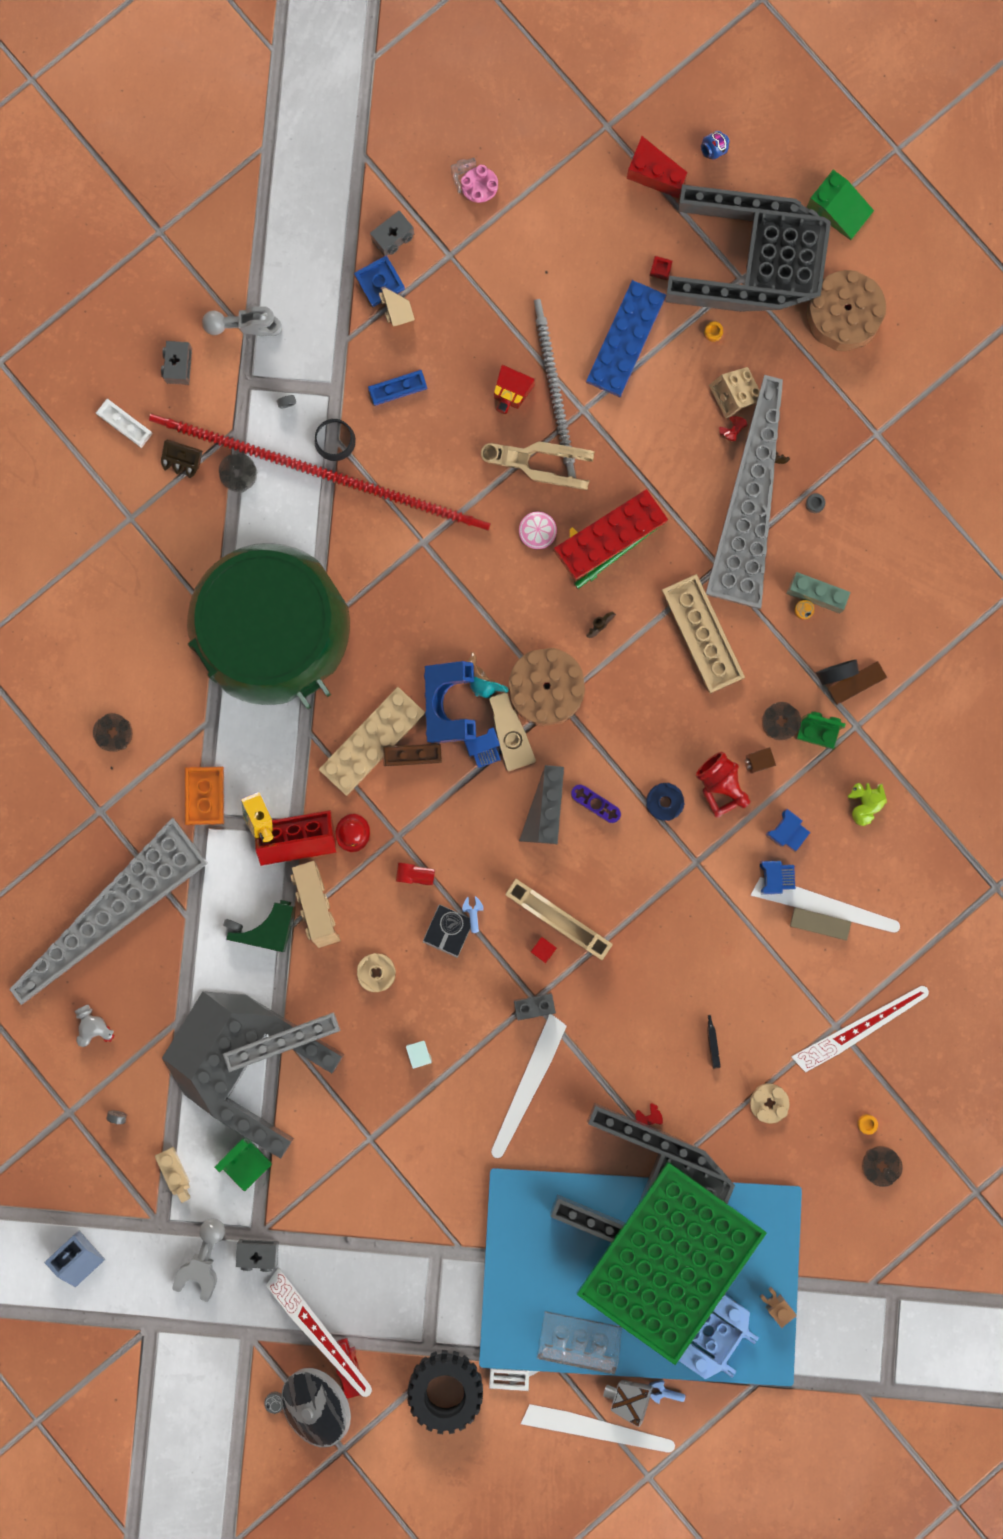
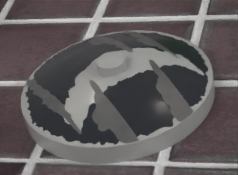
(316, 1407)

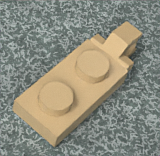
(174, 1173)

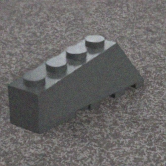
(544, 813)

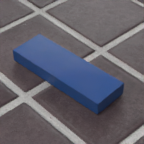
(397, 387)

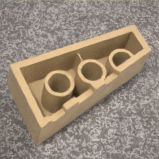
(314, 904)

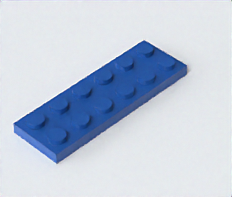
(626, 338)

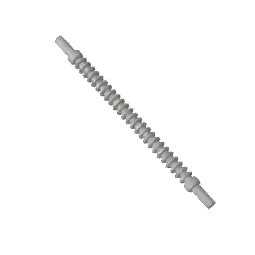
(541, 322)

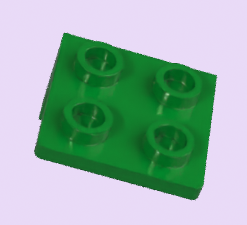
(819, 730)
(244, 1164)

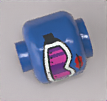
(715, 145)

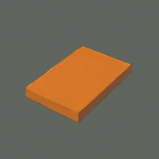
(204, 795)

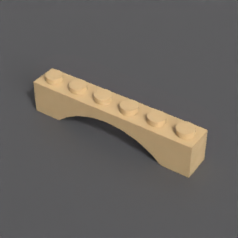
(559, 919)

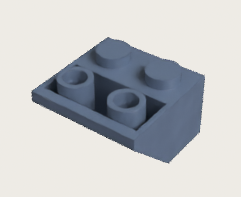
(75, 1260)

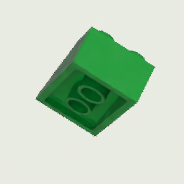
(840, 204)

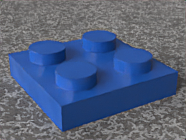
(378, 275)

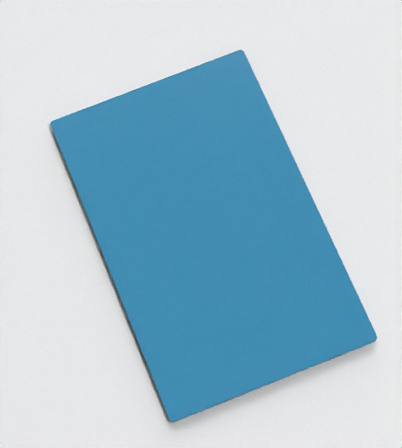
(542, 1263)

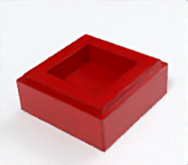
(661, 268)
(543, 949)

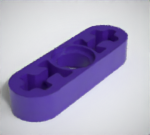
(596, 811)

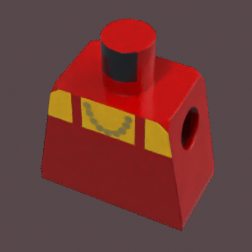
(512, 388)

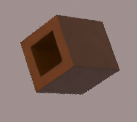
(760, 760)

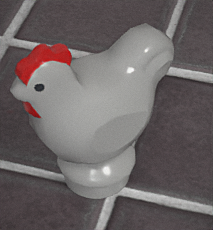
(91, 1026)

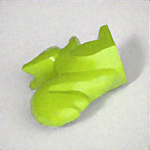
(872, 802)

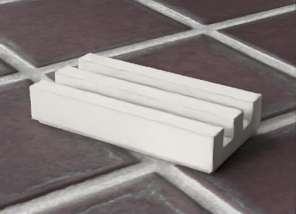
(509, 1378)

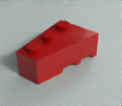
(656, 169)

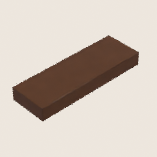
(853, 685)
(412, 754)

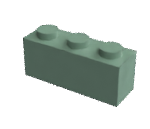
(818, 592)

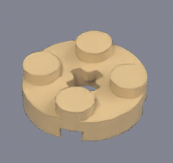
(365, 974)
(778, 1110)

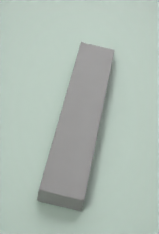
(281, 1042)

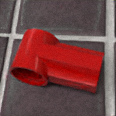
(411, 874)

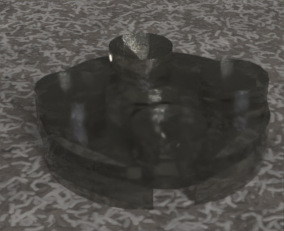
(242, 482)
(787, 712)
(106, 723)
(888, 1175)

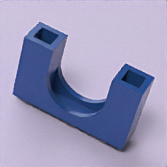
(437, 682)

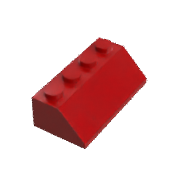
(298, 838)

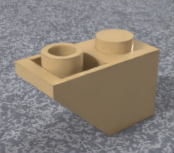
(398, 307)

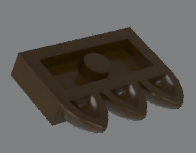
(181, 457)

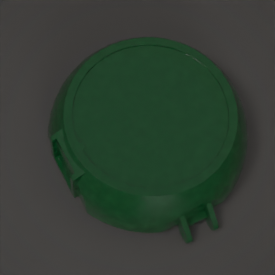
(268, 624)

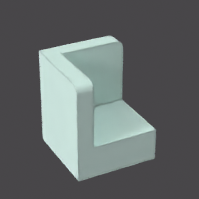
(418, 1054)

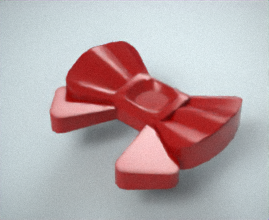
(738, 424)
(655, 1117)

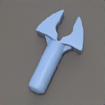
(473, 913)
(665, 1392)

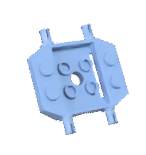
(722, 1340)

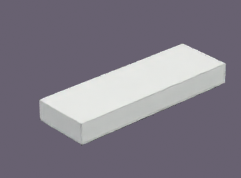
(124, 423)

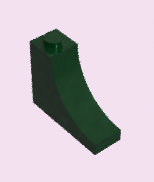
(273, 932)

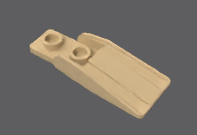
(510, 734)

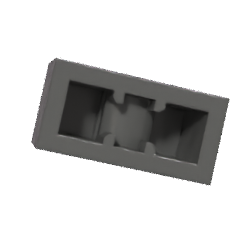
(395, 225)
(181, 372)
(534, 1006)
(266, 1249)

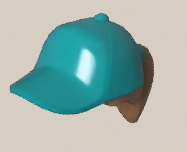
(482, 684)

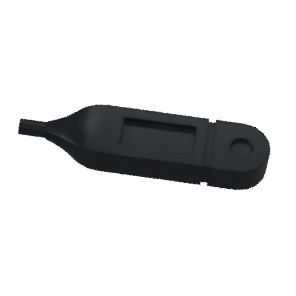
(713, 1045)

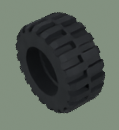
(445, 1418)

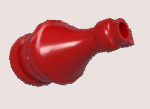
(721, 777)

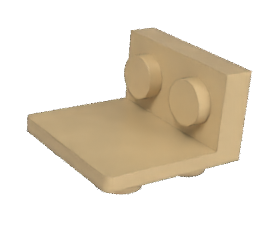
(735, 391)

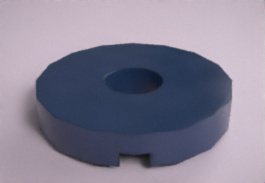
(665, 813)

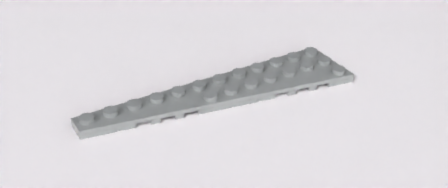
(742, 547)
(144, 882)

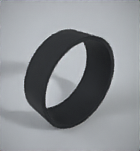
(339, 456)
(838, 672)

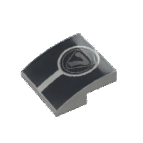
(447, 931)

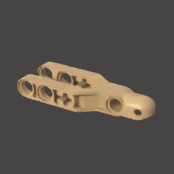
(519, 458)

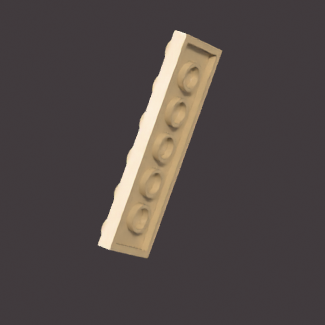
(703, 634)
(365, 746)

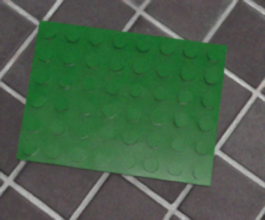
(671, 1263)

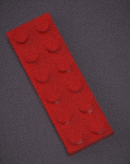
(610, 534)

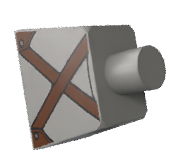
(629, 1400)

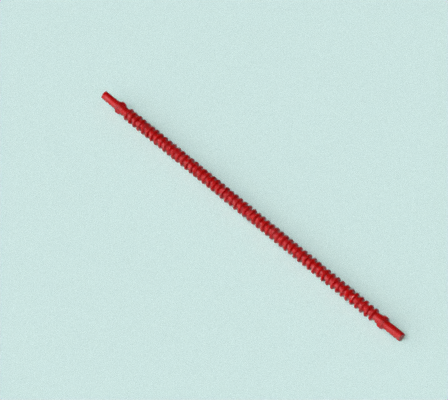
(179, 426)

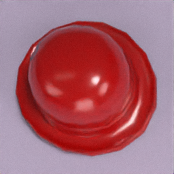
(352, 832)

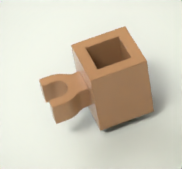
(779, 1308)

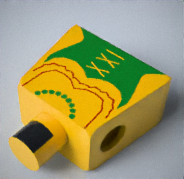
(257, 817)

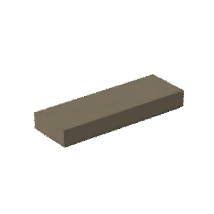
(820, 923)

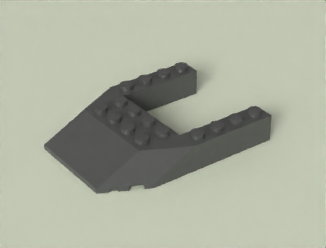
(783, 253)
(197, 1062)
(684, 1156)

